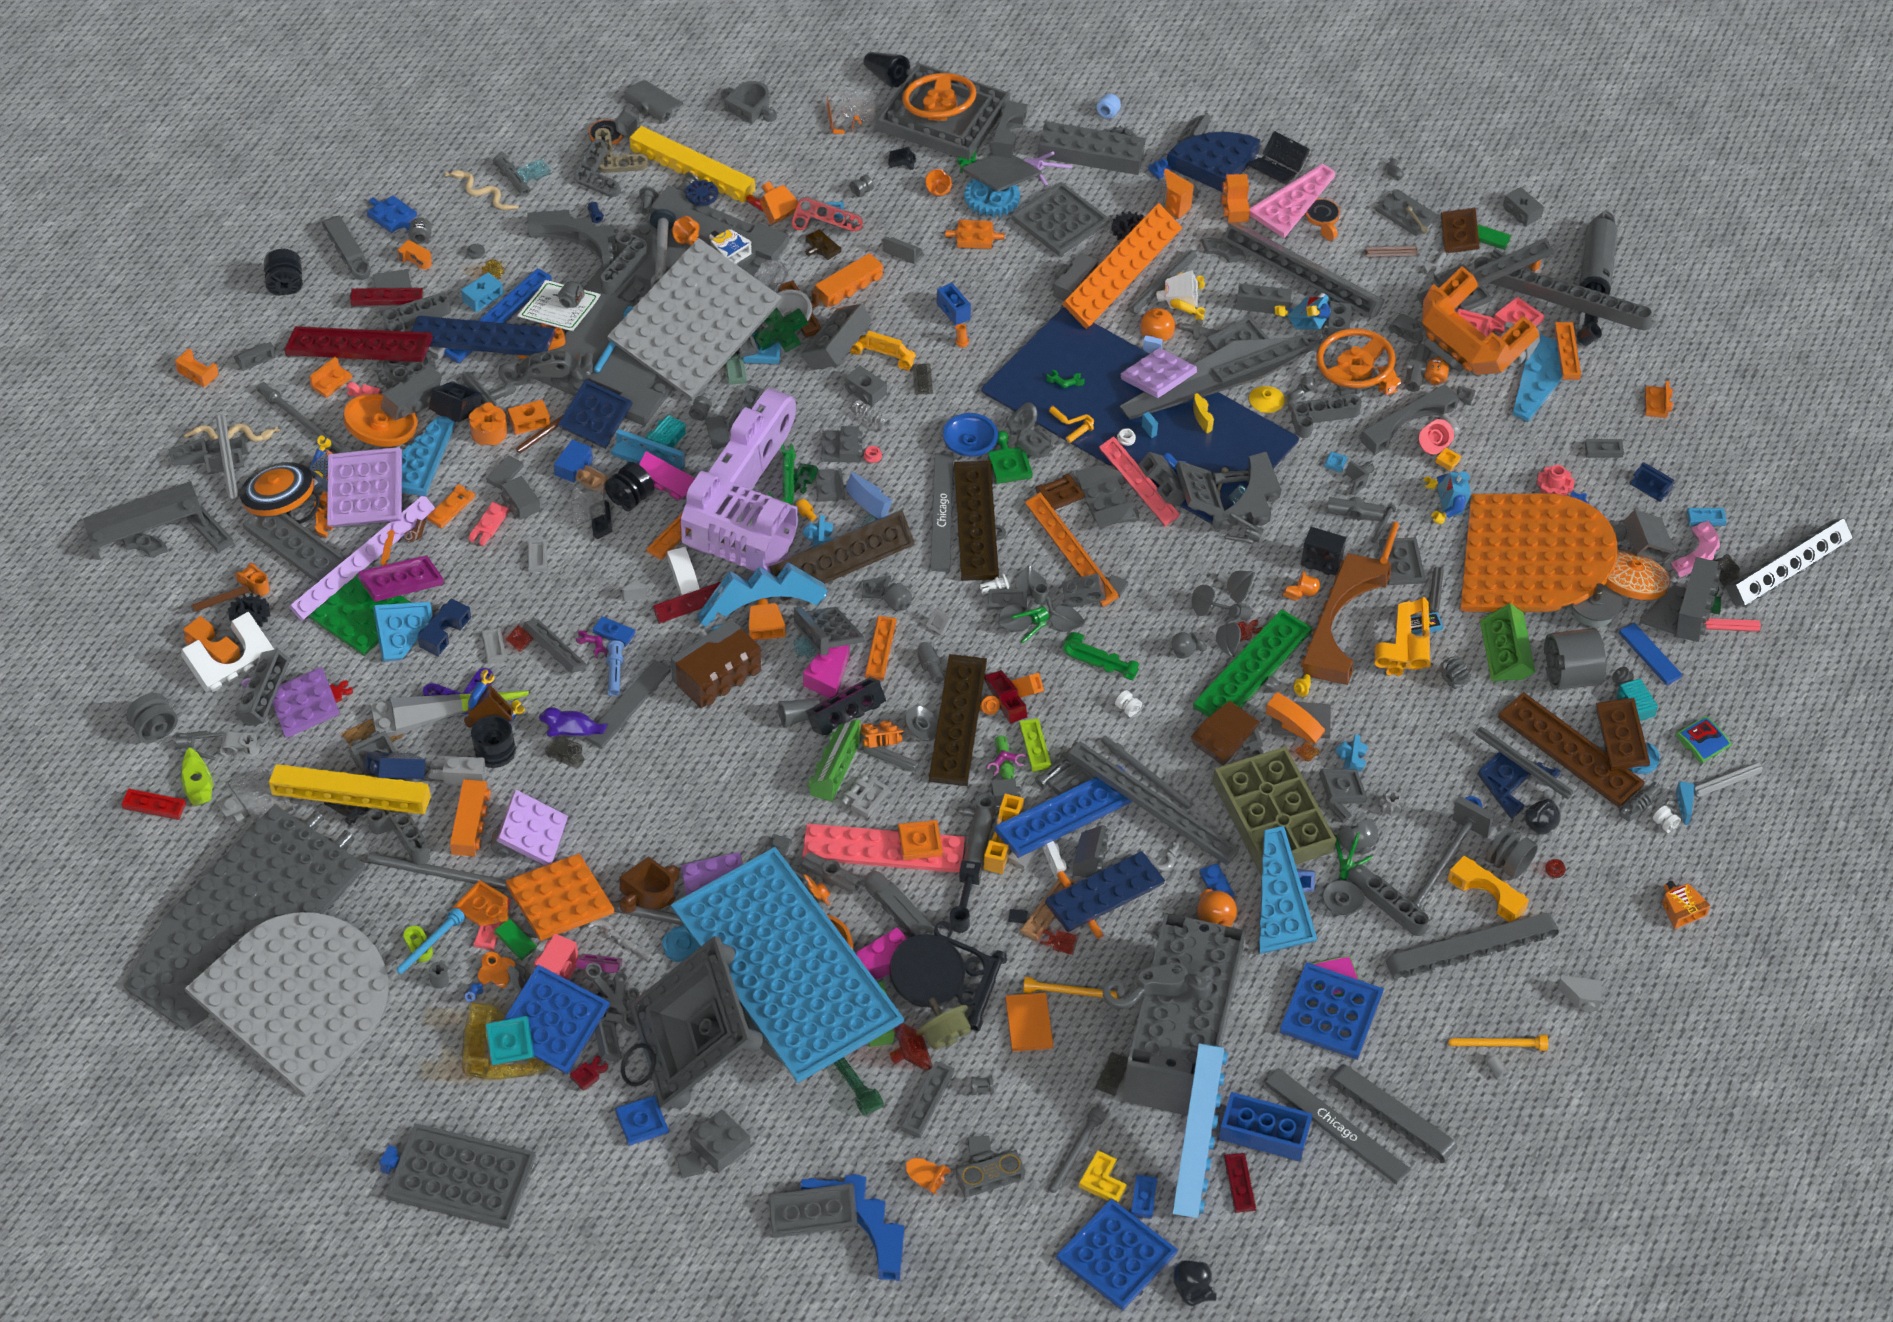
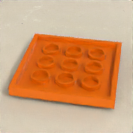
(559, 897)

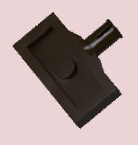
(822, 245)

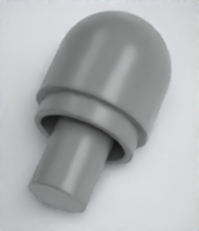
(1452, 422)

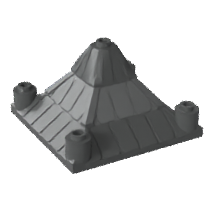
(692, 1022)

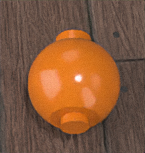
(1216, 908)

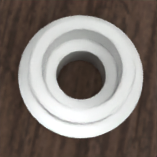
(1126, 437)

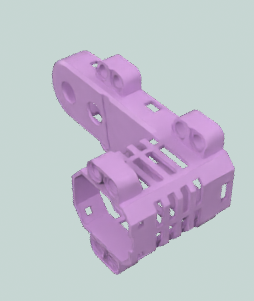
(714, 517)

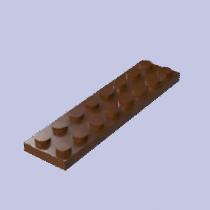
(1570, 749)

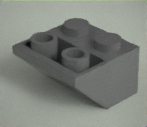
(1090, 852)

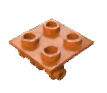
(874, 734)

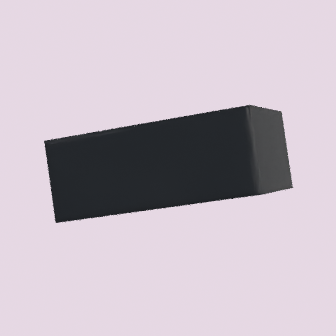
(1018, 916)

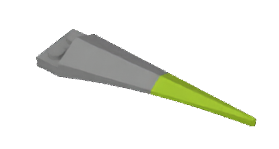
(409, 713)

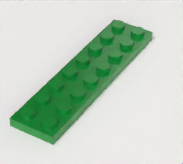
(1254, 664)

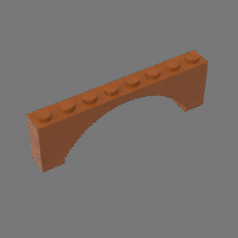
(1323, 656)

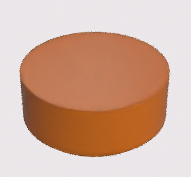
(1329, 231)

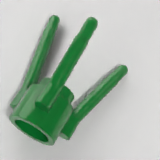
(1038, 617)

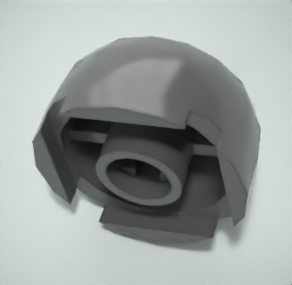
(1367, 838)

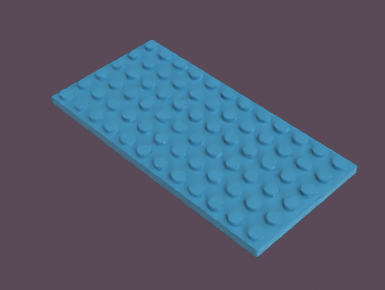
(789, 964)

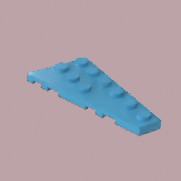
(1538, 379)
(424, 456)
(1283, 906)

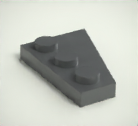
(1665, 612)

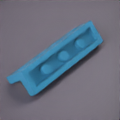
(634, 452)

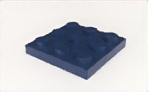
(595, 414)

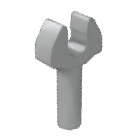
(1436, 265)

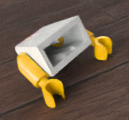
(1182, 293)

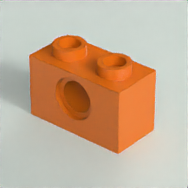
(528, 417)

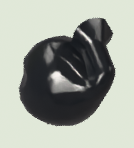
(1543, 816)
(1193, 1282)

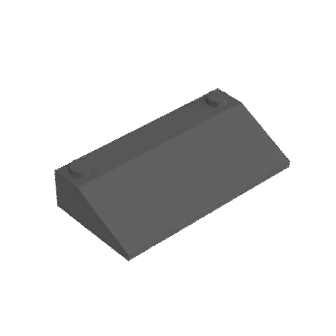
(142, 515)

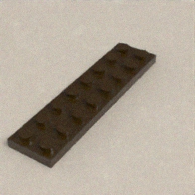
(976, 520)
(852, 549)
(958, 720)

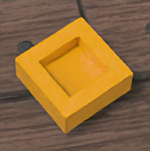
(1448, 459)

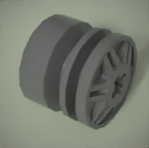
(1509, 851)

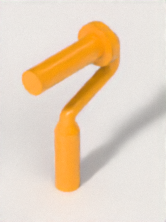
(1088, 423)

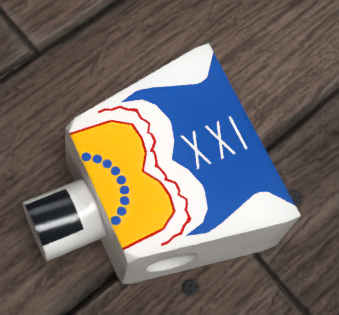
(731, 245)

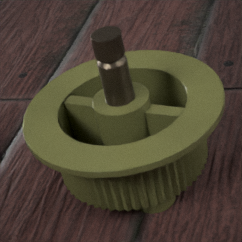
(945, 1026)

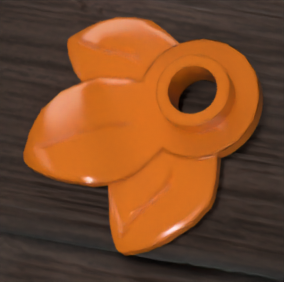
(818, 891)
(495, 972)

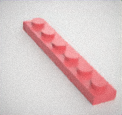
(1138, 481)

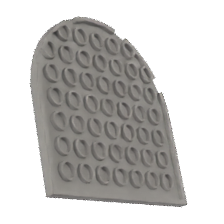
(298, 994)

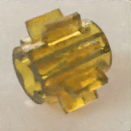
(494, 268)

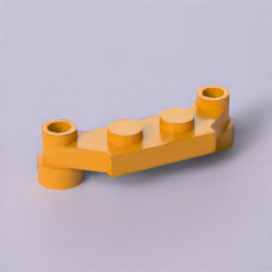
(885, 345)

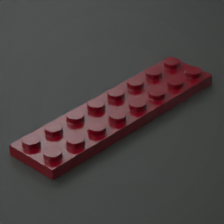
(358, 344)

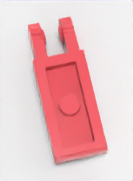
(489, 523)

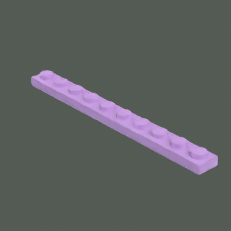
(359, 559)

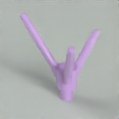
(1038, 163)

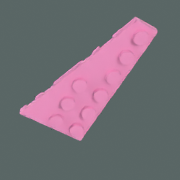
(1287, 206)

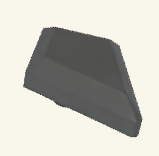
(875, 587)

